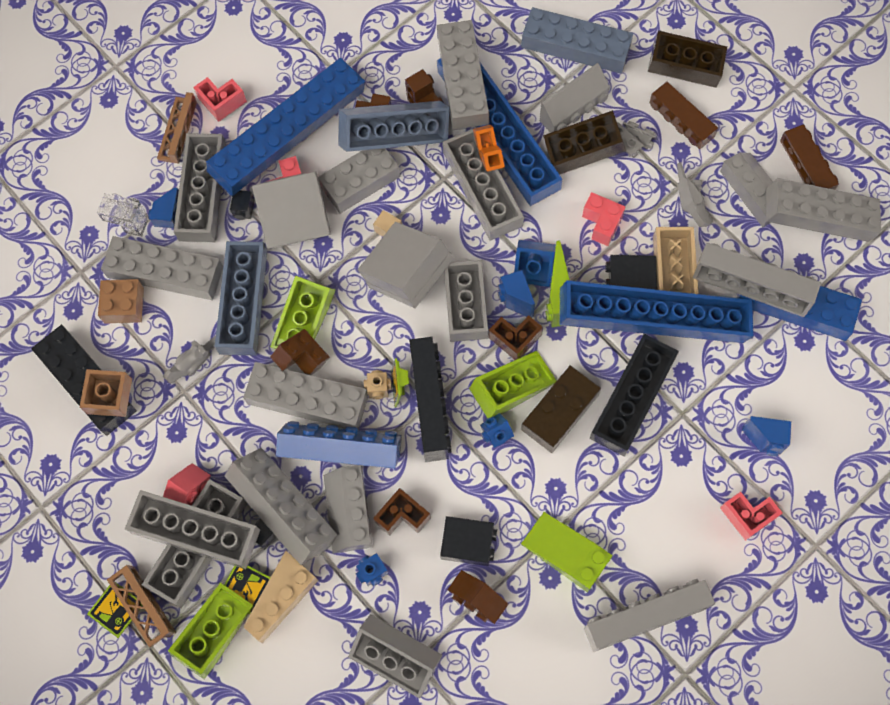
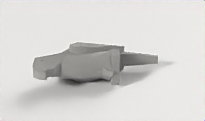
(692, 199)
(189, 361)

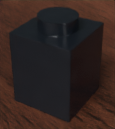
(242, 205)
(265, 535)

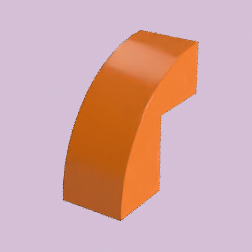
(487, 147)

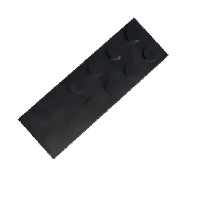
(68, 364)
(634, 395)
(429, 401)

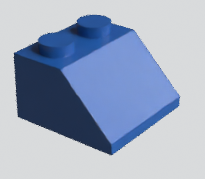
(535, 261)
(516, 294)
(768, 434)

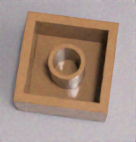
(120, 301)
(106, 393)

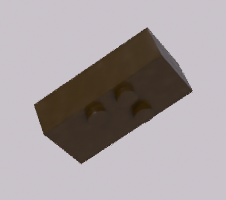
(687, 59)
(584, 142)
(560, 409)

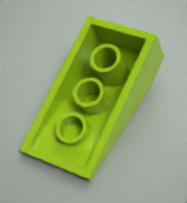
(559, 277)
(303, 309)
(511, 384)
(566, 551)
(210, 631)

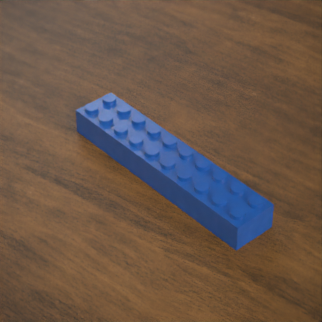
(285, 126)
(521, 154)
(655, 312)

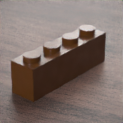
(683, 115)
(808, 158)

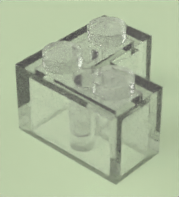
(124, 212)

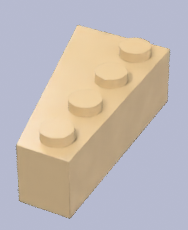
(281, 595)

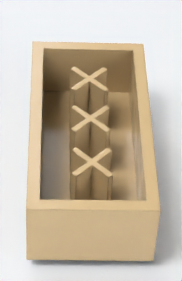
(675, 259)

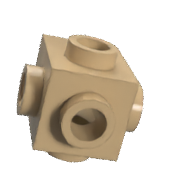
(380, 390)

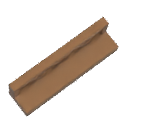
(182, 127)
(147, 600)

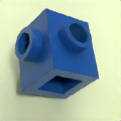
(496, 430)
(367, 563)

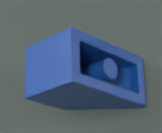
(164, 209)

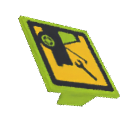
(399, 380)
(247, 583)
(110, 612)

